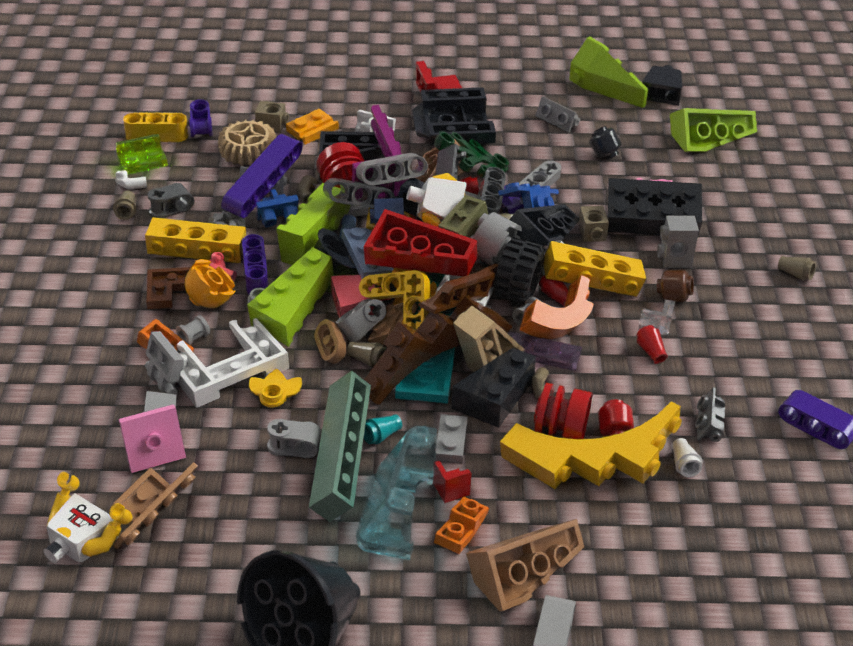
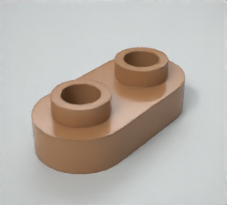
(330, 341)

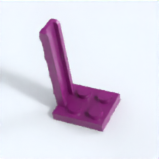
(389, 147)

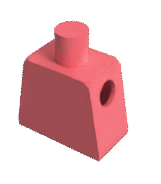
(347, 294)

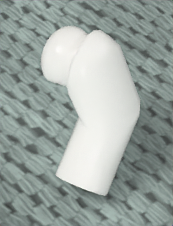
(130, 183)

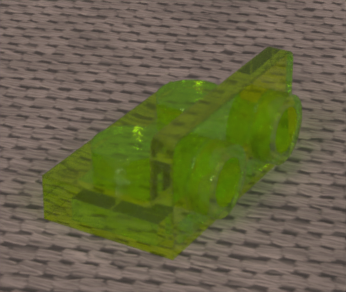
(140, 154)

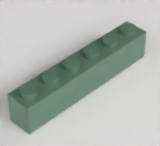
(340, 447)

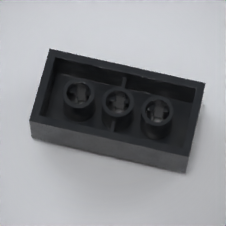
(644, 204)

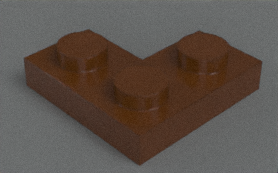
(162, 284)

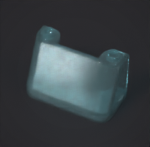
(387, 515)

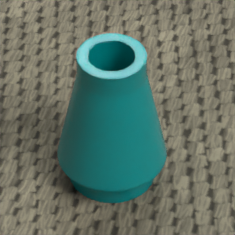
(381, 428)

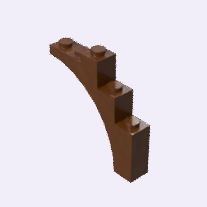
(413, 347)

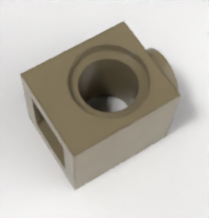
(272, 114)
(593, 223)

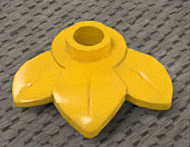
(274, 388)

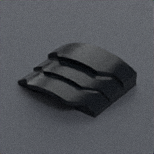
(454, 111)

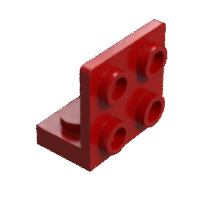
(426, 82)

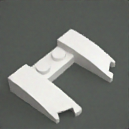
(261, 354)

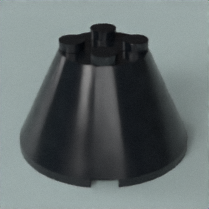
(295, 600)

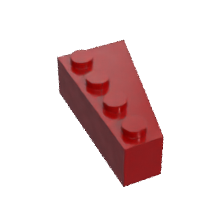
(418, 246)

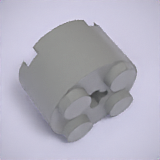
(493, 236)

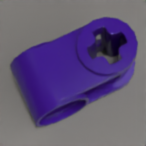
(200, 118)

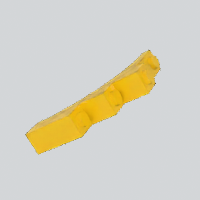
(595, 459)

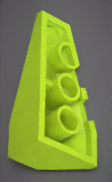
(601, 73)
(708, 128)

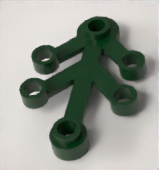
(474, 151)

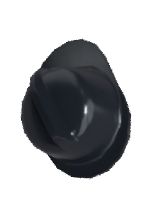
(333, 245)

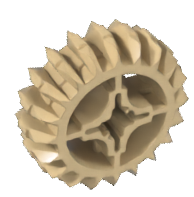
(244, 141)

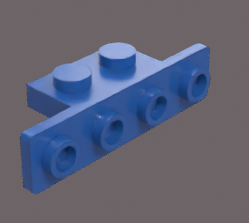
(532, 195)

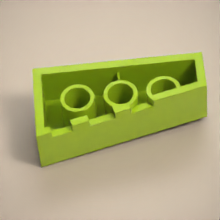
(302, 229)

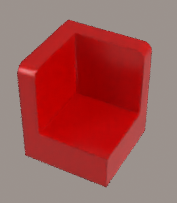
(451, 484)

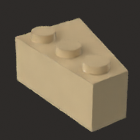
(481, 338)

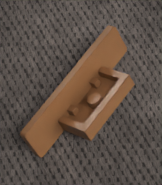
(147, 497)

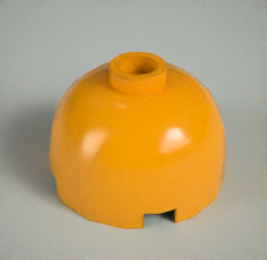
(208, 285)

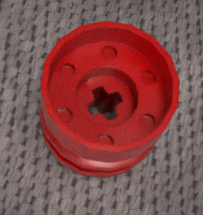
(337, 161)
(563, 414)

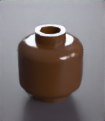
(675, 285)

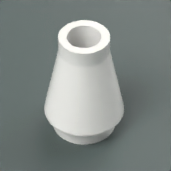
(687, 460)

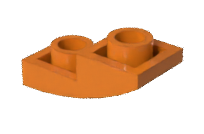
(462, 525)

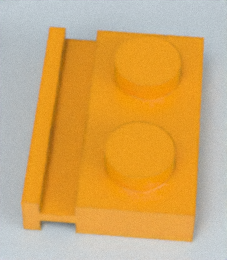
(310, 126)

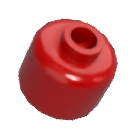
(615, 418)

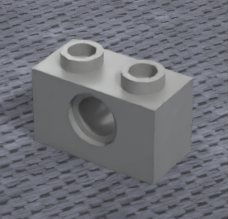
(678, 241)

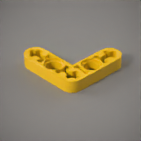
(404, 290)

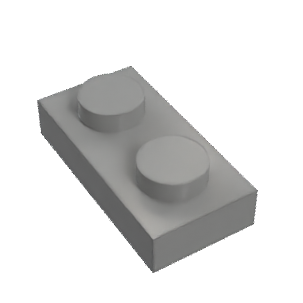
(451, 438)

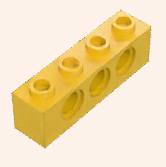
(194, 239)
(603, 269)

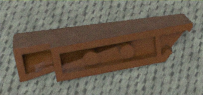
(452, 292)

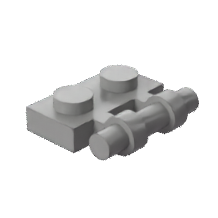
(164, 362)

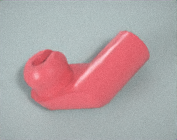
(217, 259)

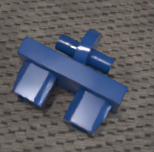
(276, 206)

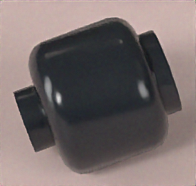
(605, 142)

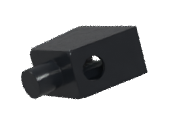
(664, 84)

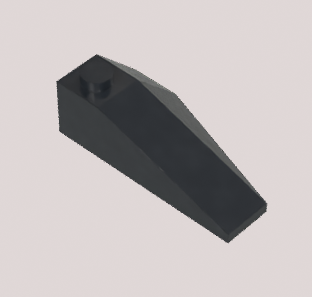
(545, 223)

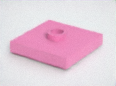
(152, 438)

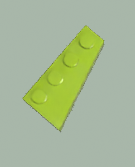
(292, 296)

